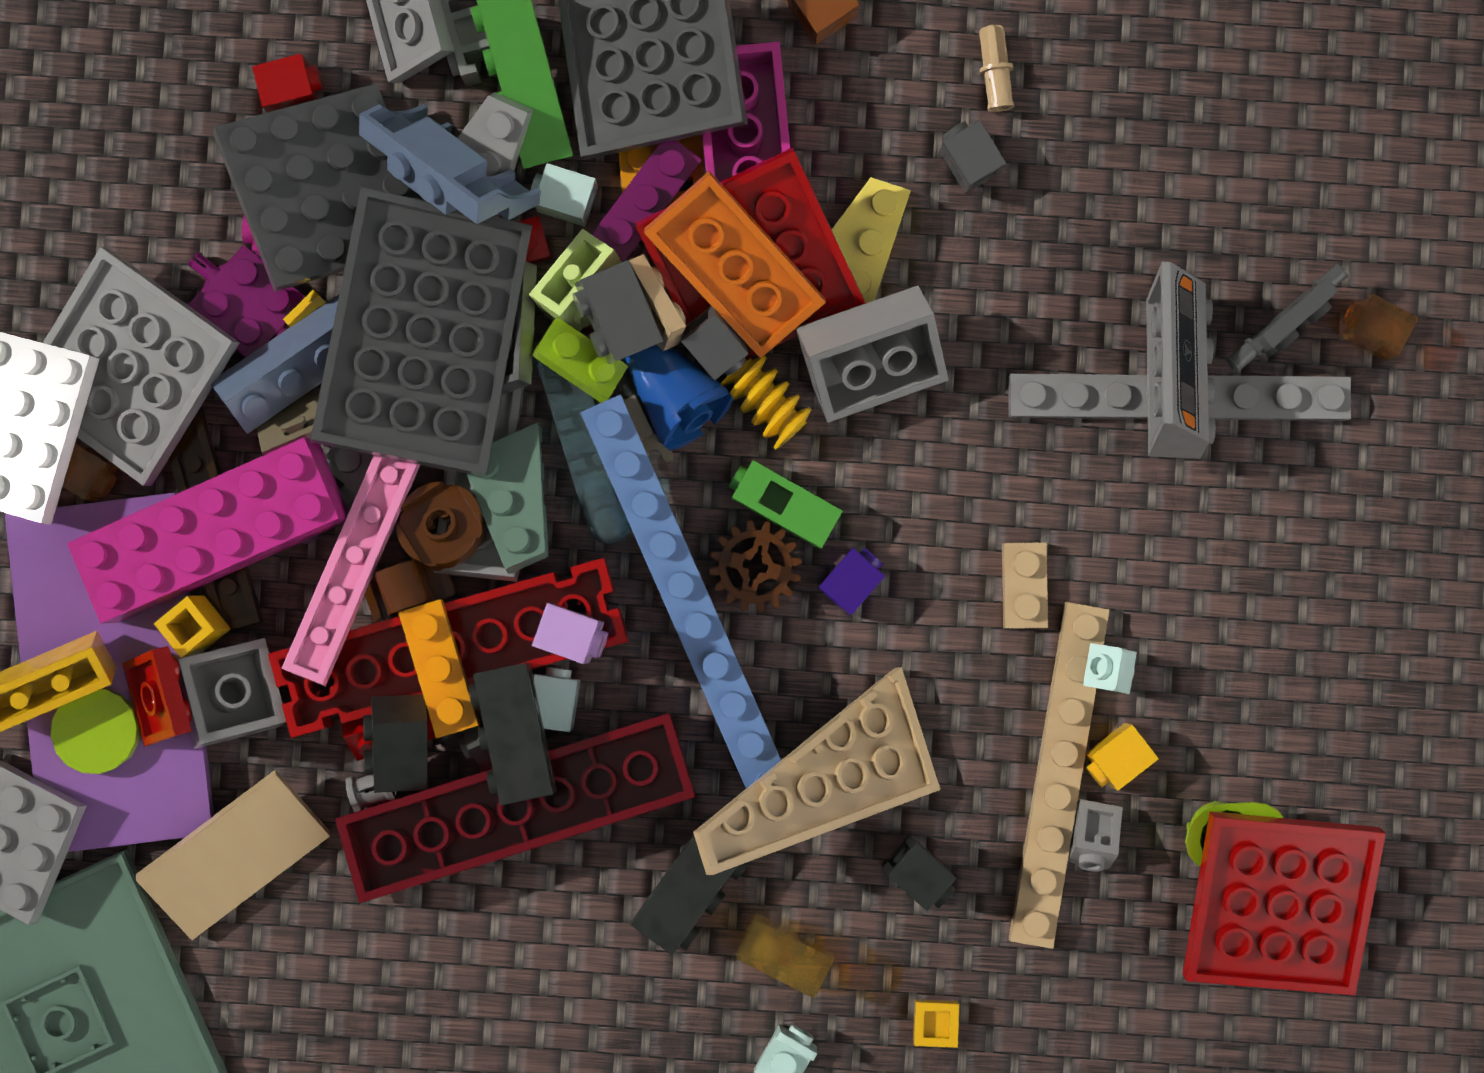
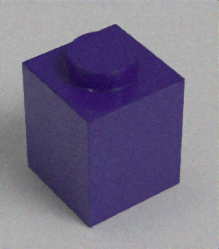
(852, 580)

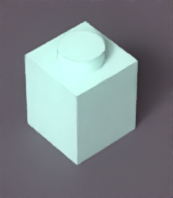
(565, 194)
(557, 698)

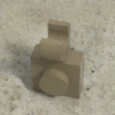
(645, 428)

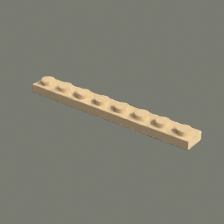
(1057, 779)

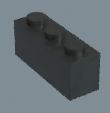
(512, 734)
(681, 899)

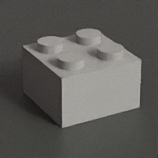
(230, 693)

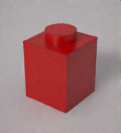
(287, 82)

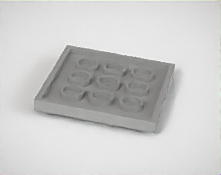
(151, 364)

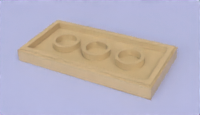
(233, 855)

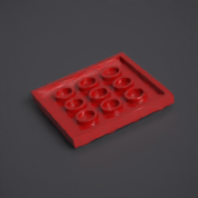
(788, 211)
(1283, 903)

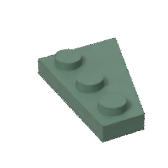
(514, 498)

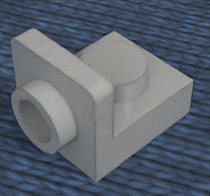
(1096, 835)

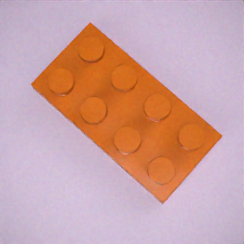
(734, 264)

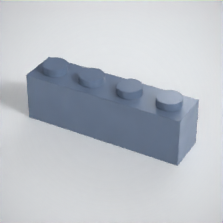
(278, 370)

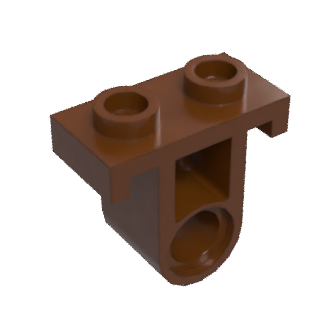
(404, 588)

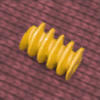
(767, 400)

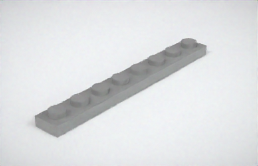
(1126, 397)

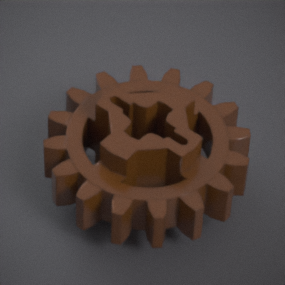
(774, 572)

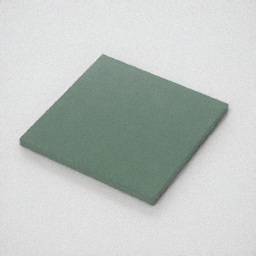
(98, 984)

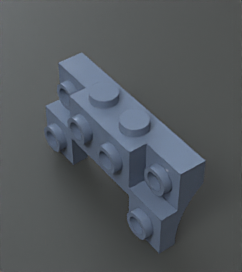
(443, 166)

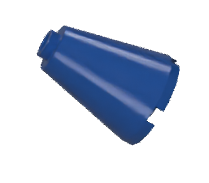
(676, 394)

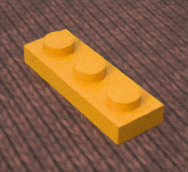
(439, 668)

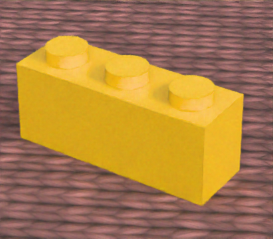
(54, 679)

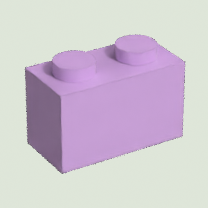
(570, 634)

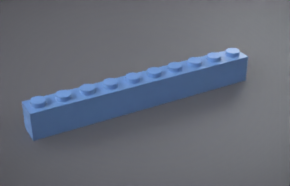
(681, 588)

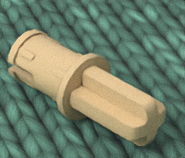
(996, 68)

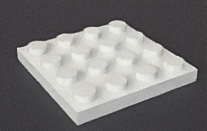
(40, 419)

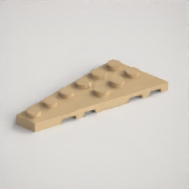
(844, 772)

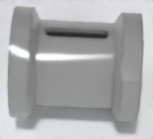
(359, 799)

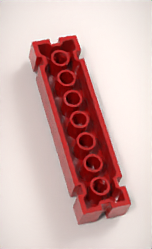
(489, 631)

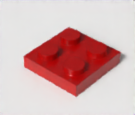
(157, 696)

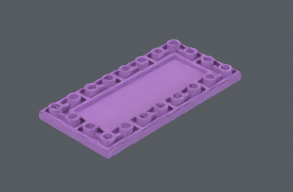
(164, 785)

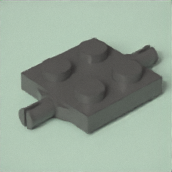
(1301, 312)

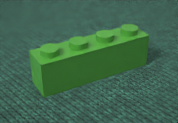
(524, 75)

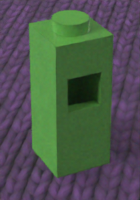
(784, 503)

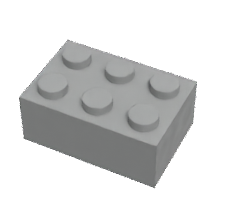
(873, 353)

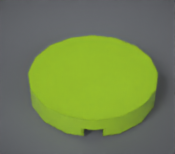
(95, 732)

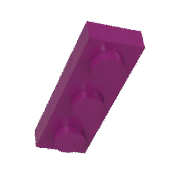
(645, 195)

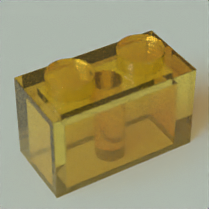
(785, 955)

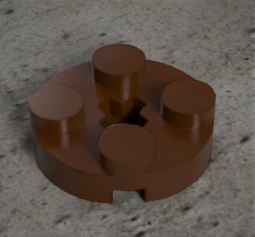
(455, 545)

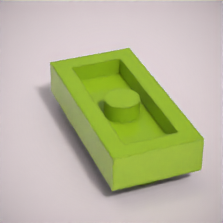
(576, 360)

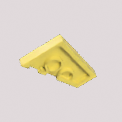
(869, 231)

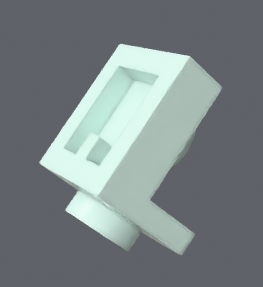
(1109, 668)
(787, 1051)

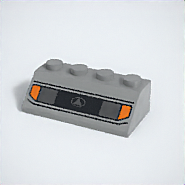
(1178, 365)

